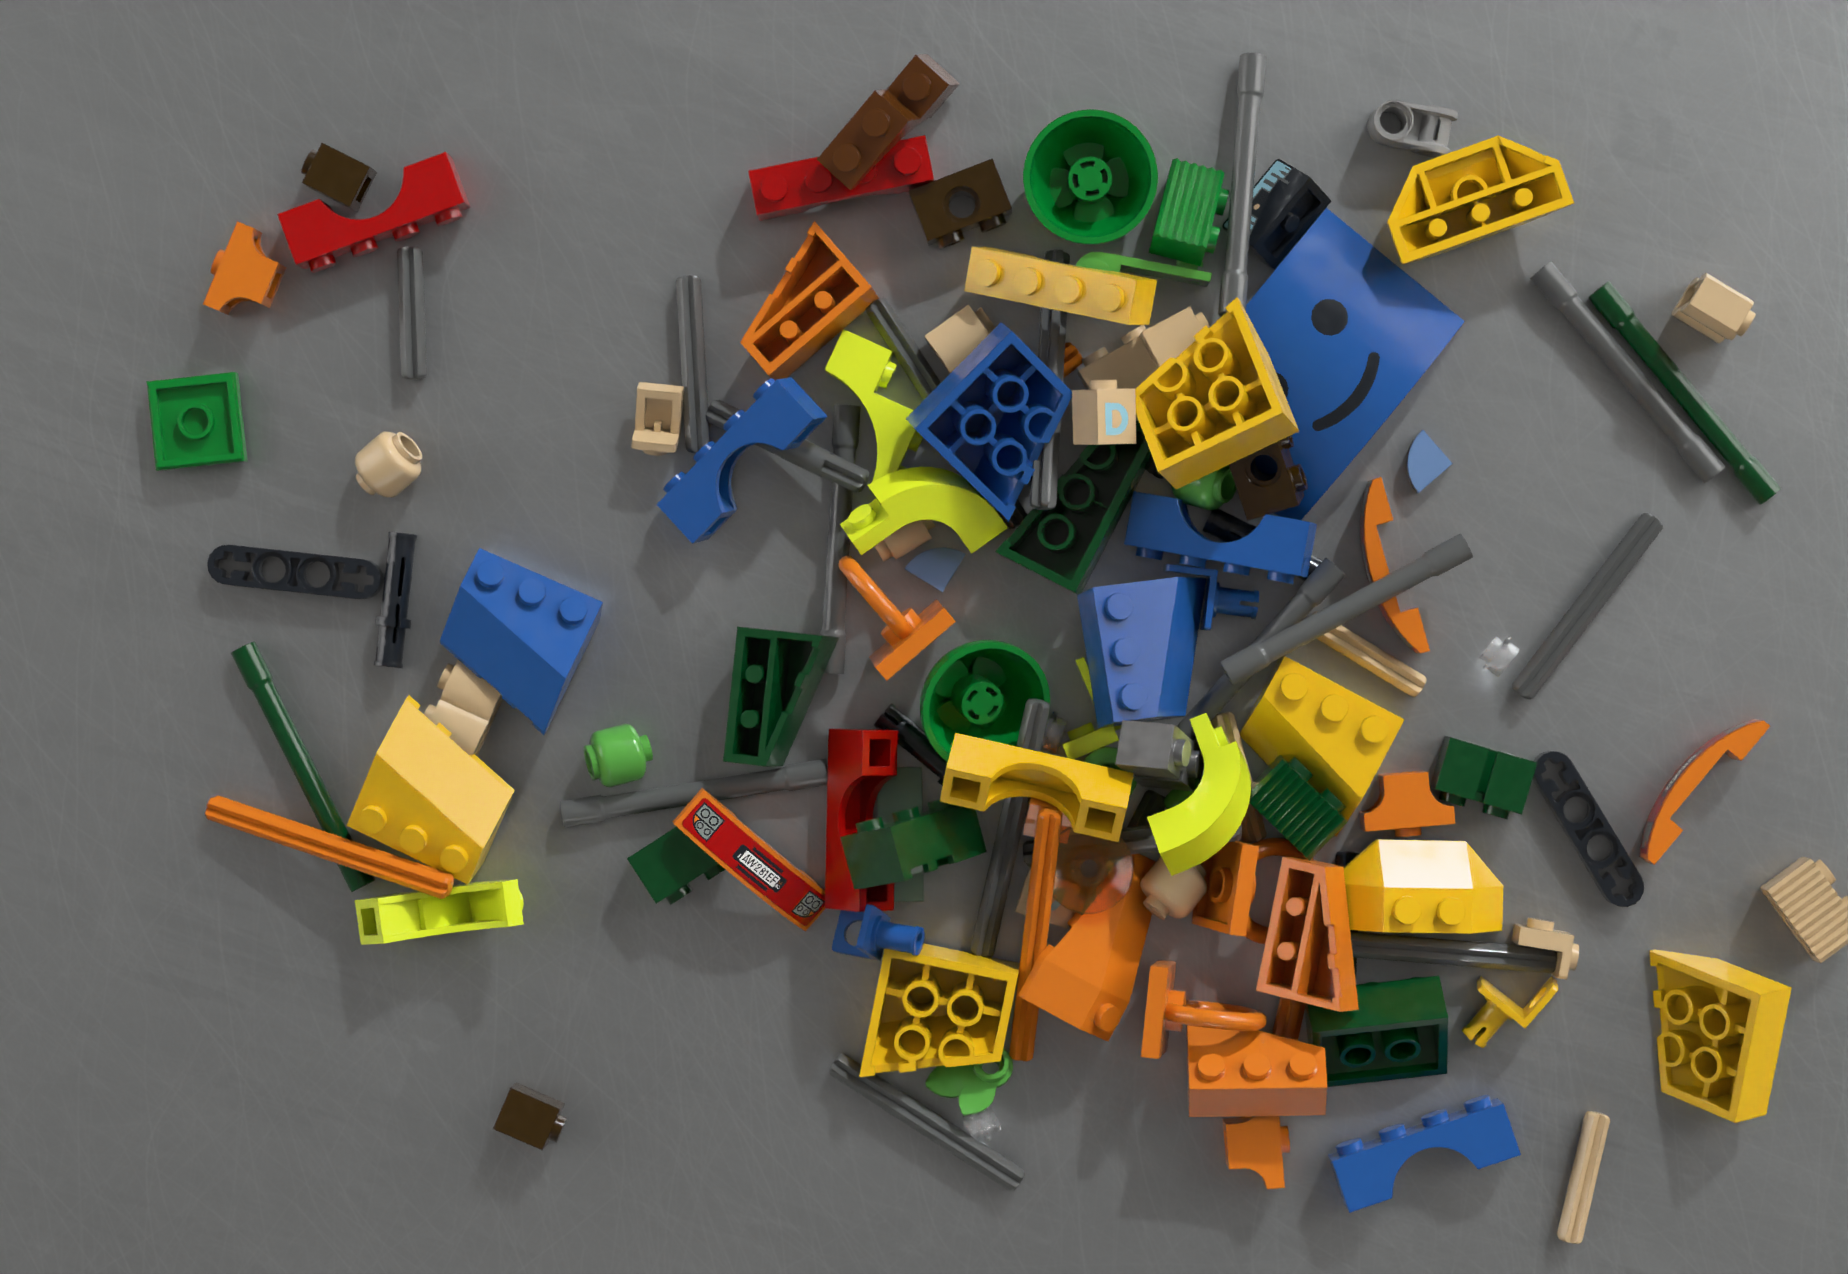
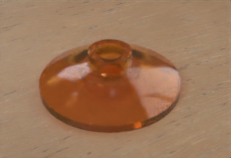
(1098, 892)

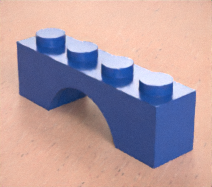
(704, 495)
(1275, 545)
(1369, 1169)

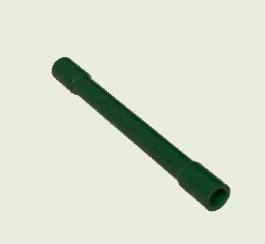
(1745, 466)
(260, 682)

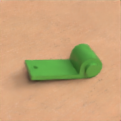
(1181, 272)

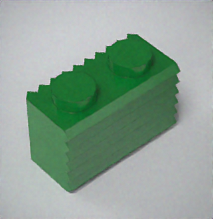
(1187, 213)

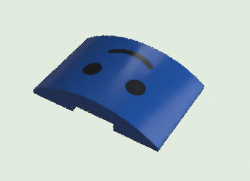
(1345, 345)

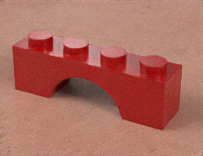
(808, 184)
(428, 194)
(857, 770)

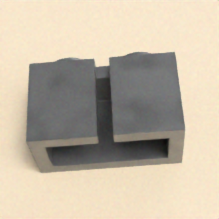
(1159, 755)

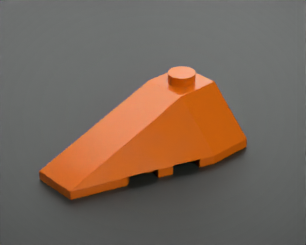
(1095, 964)

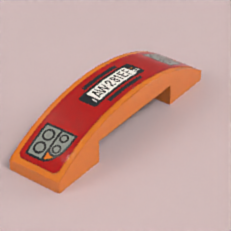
(1376, 511)
(1660, 829)
(751, 860)

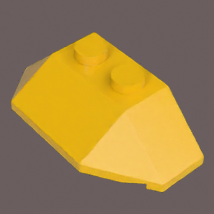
(1474, 197)
(1422, 889)

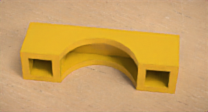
(1060, 286)
(990, 771)

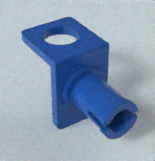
(1219, 599)
(876, 934)

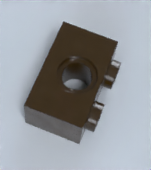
(978, 183)
(1269, 492)

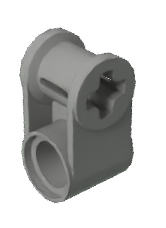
(1422, 130)

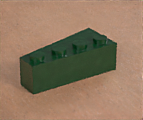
(1090, 501)

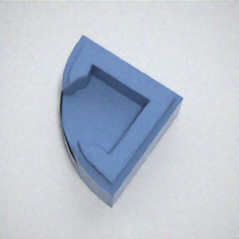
(1425, 461)
(936, 566)

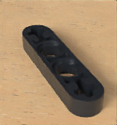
(295, 575)
(1581, 832)

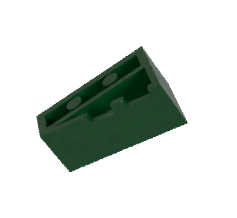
(771, 692)
(911, 843)

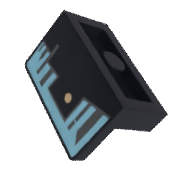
(1282, 211)

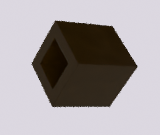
(337, 176)
(531, 1117)

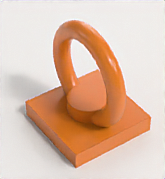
(905, 631)
(1233, 887)
(1169, 1010)

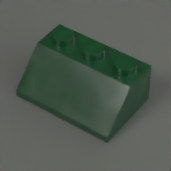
(1390, 1037)

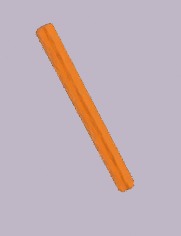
(329, 847)
(1035, 927)

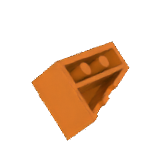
(808, 306)
(1310, 938)
(1253, 1074)

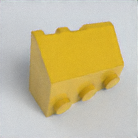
(1213, 402)
(1324, 727)
(431, 797)
(938, 1010)
(1717, 1033)

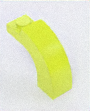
(923, 495)
(1213, 812)

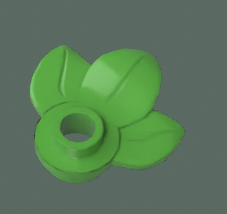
(970, 1083)

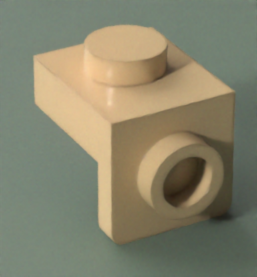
(658, 418)
(1540, 934)

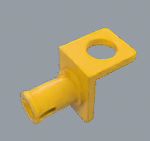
(1501, 1007)

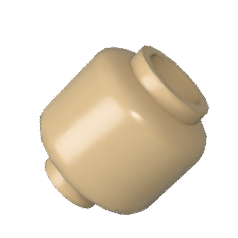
(388, 464)
(1173, 894)

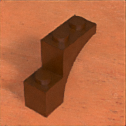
(887, 119)

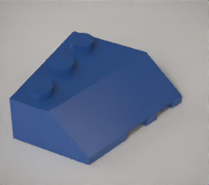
(994, 416)
(520, 633)
(1141, 647)

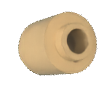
(905, 539)

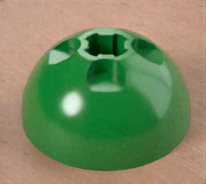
(1106, 157)
(1002, 684)

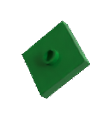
(197, 421)

